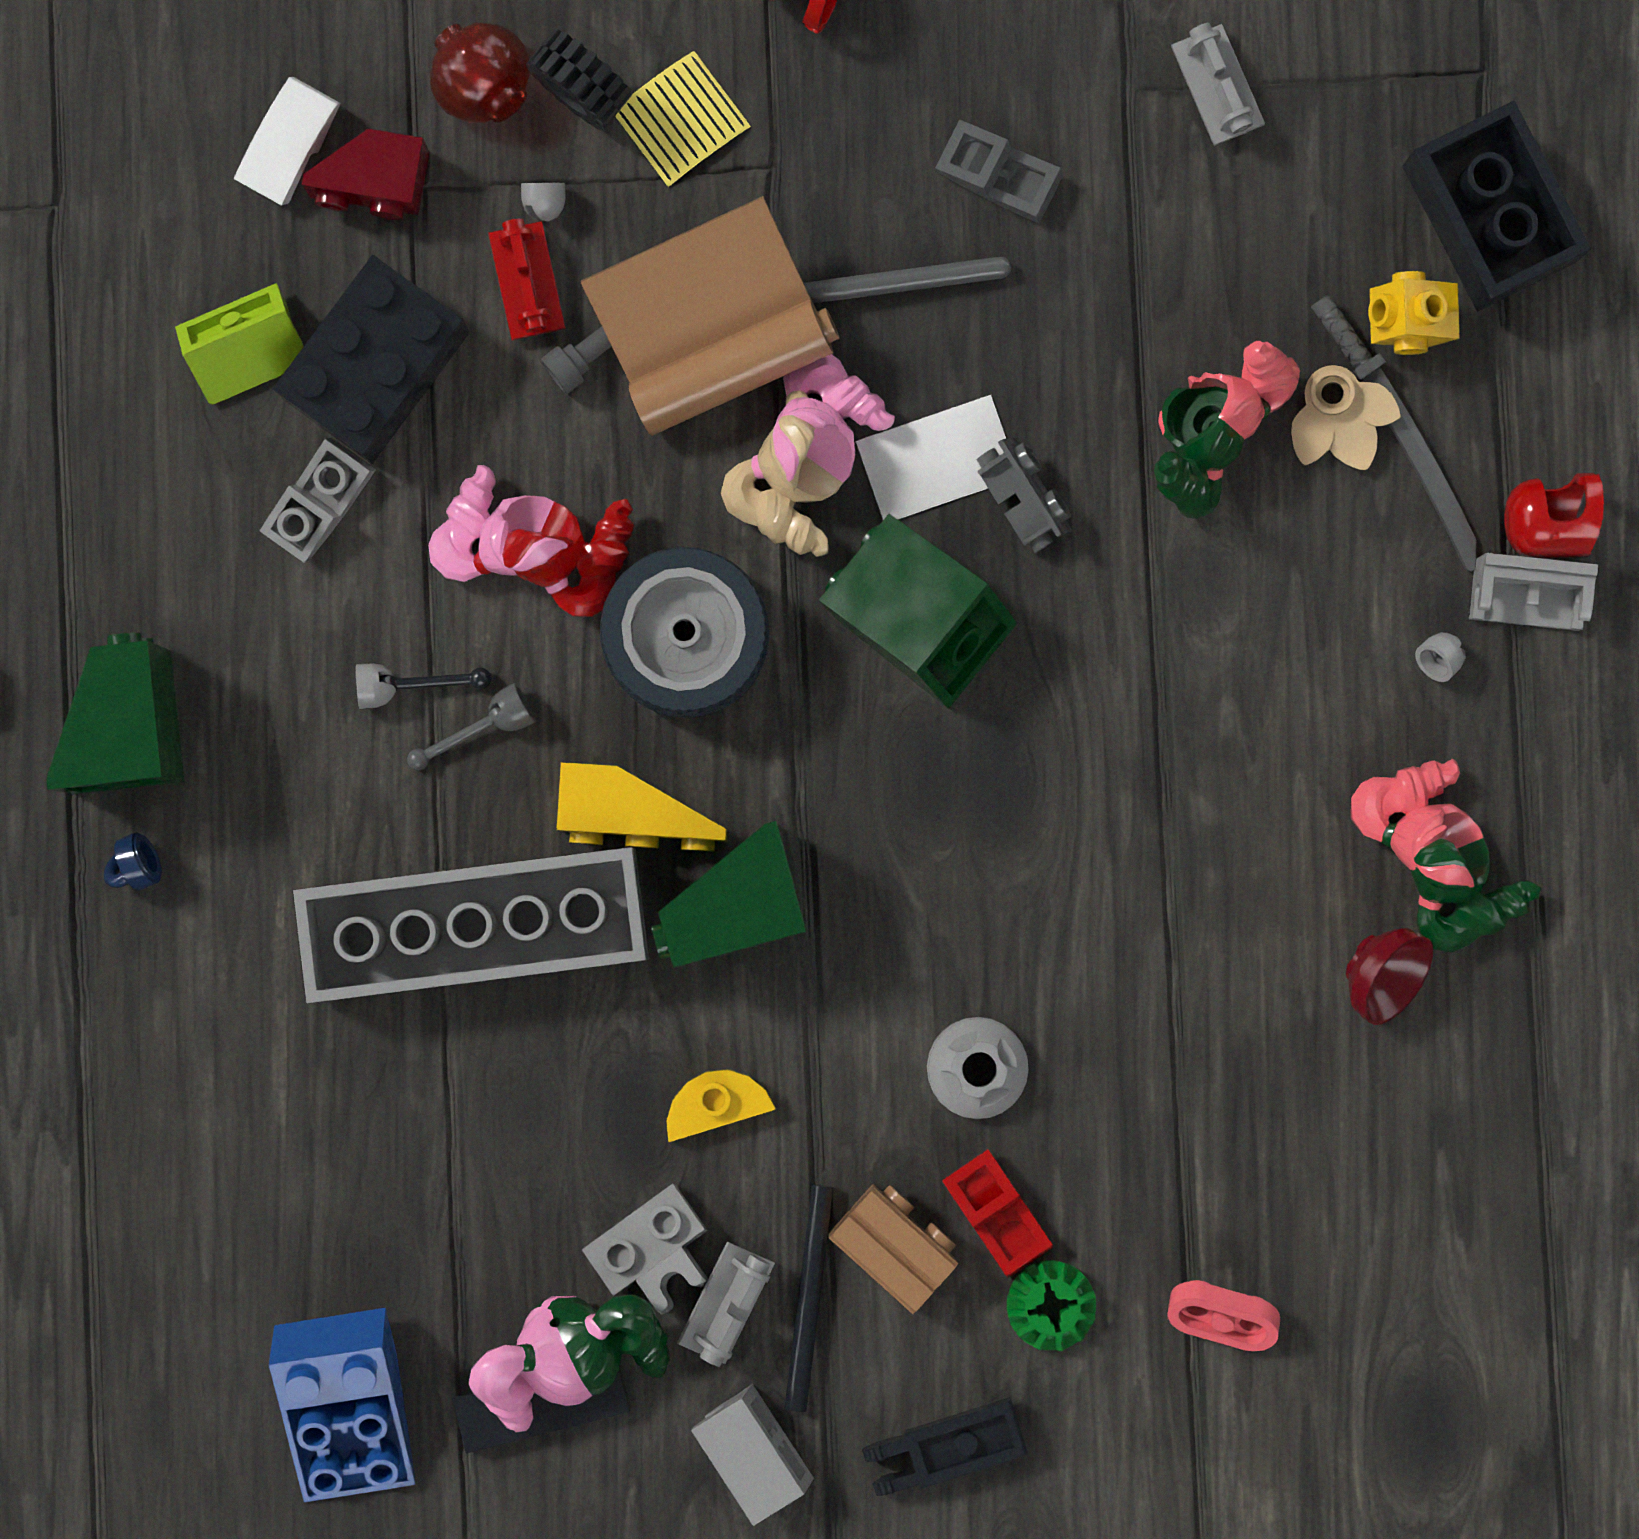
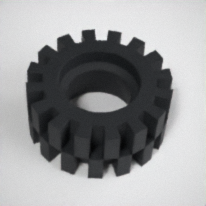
(579, 79)

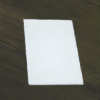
(931, 458)

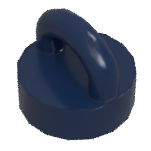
(137, 862)

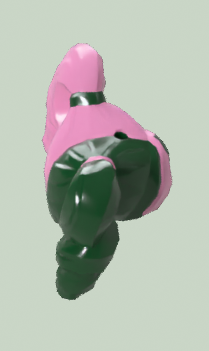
(568, 1360)

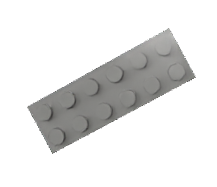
(470, 925)

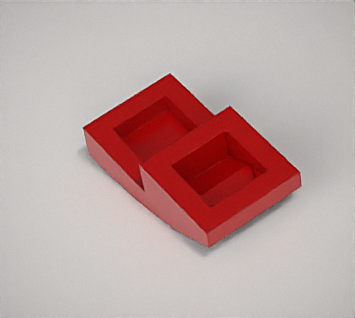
(997, 1213)

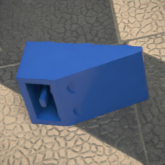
(342, 1404)

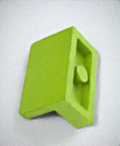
(240, 344)

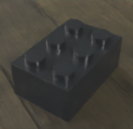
(1495, 206)
(372, 359)

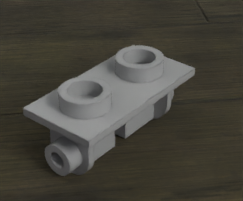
(1217, 83)
(725, 1304)

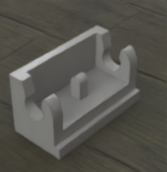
(1532, 591)
(753, 1455)

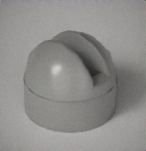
(543, 200)
(1440, 656)

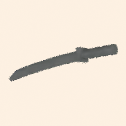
(1406, 432)

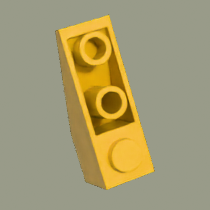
(614, 802)

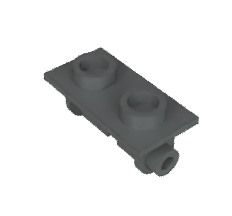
(1017, 474)

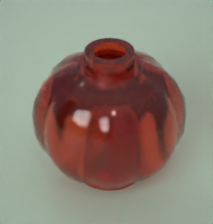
(479, 72)

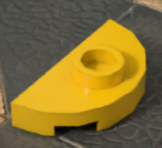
(715, 1101)

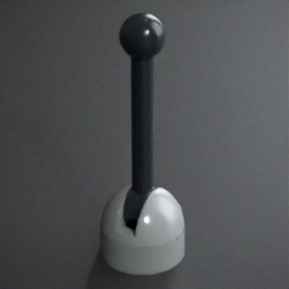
(378, 685)

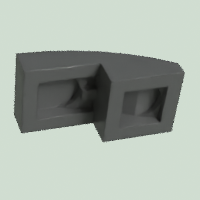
(999, 172)

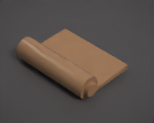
(709, 316)

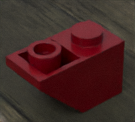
(372, 172)

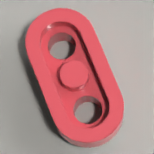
(1223, 1316)

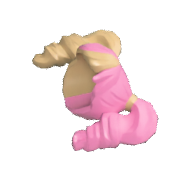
(804, 454)

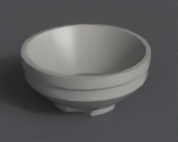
(951, 1051)

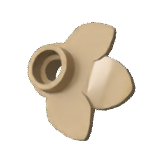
(1342, 427)

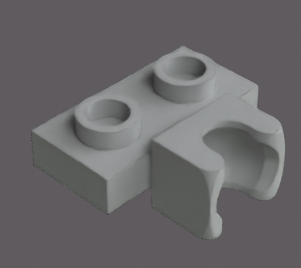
(650, 1249)

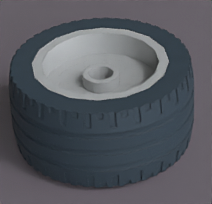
(693, 674)

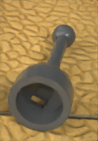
(507, 711)

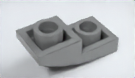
(318, 500)

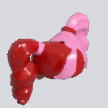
(533, 541)

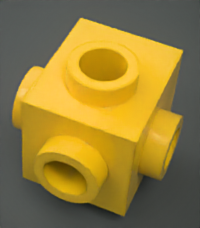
(1413, 313)

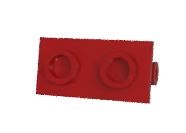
(526, 279)

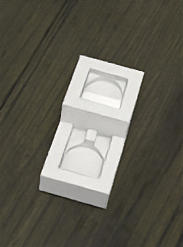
(286, 140)

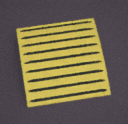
(681, 118)

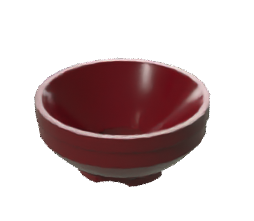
(1388, 973)

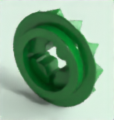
(1028, 1292)

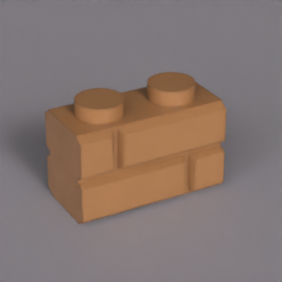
(894, 1247)

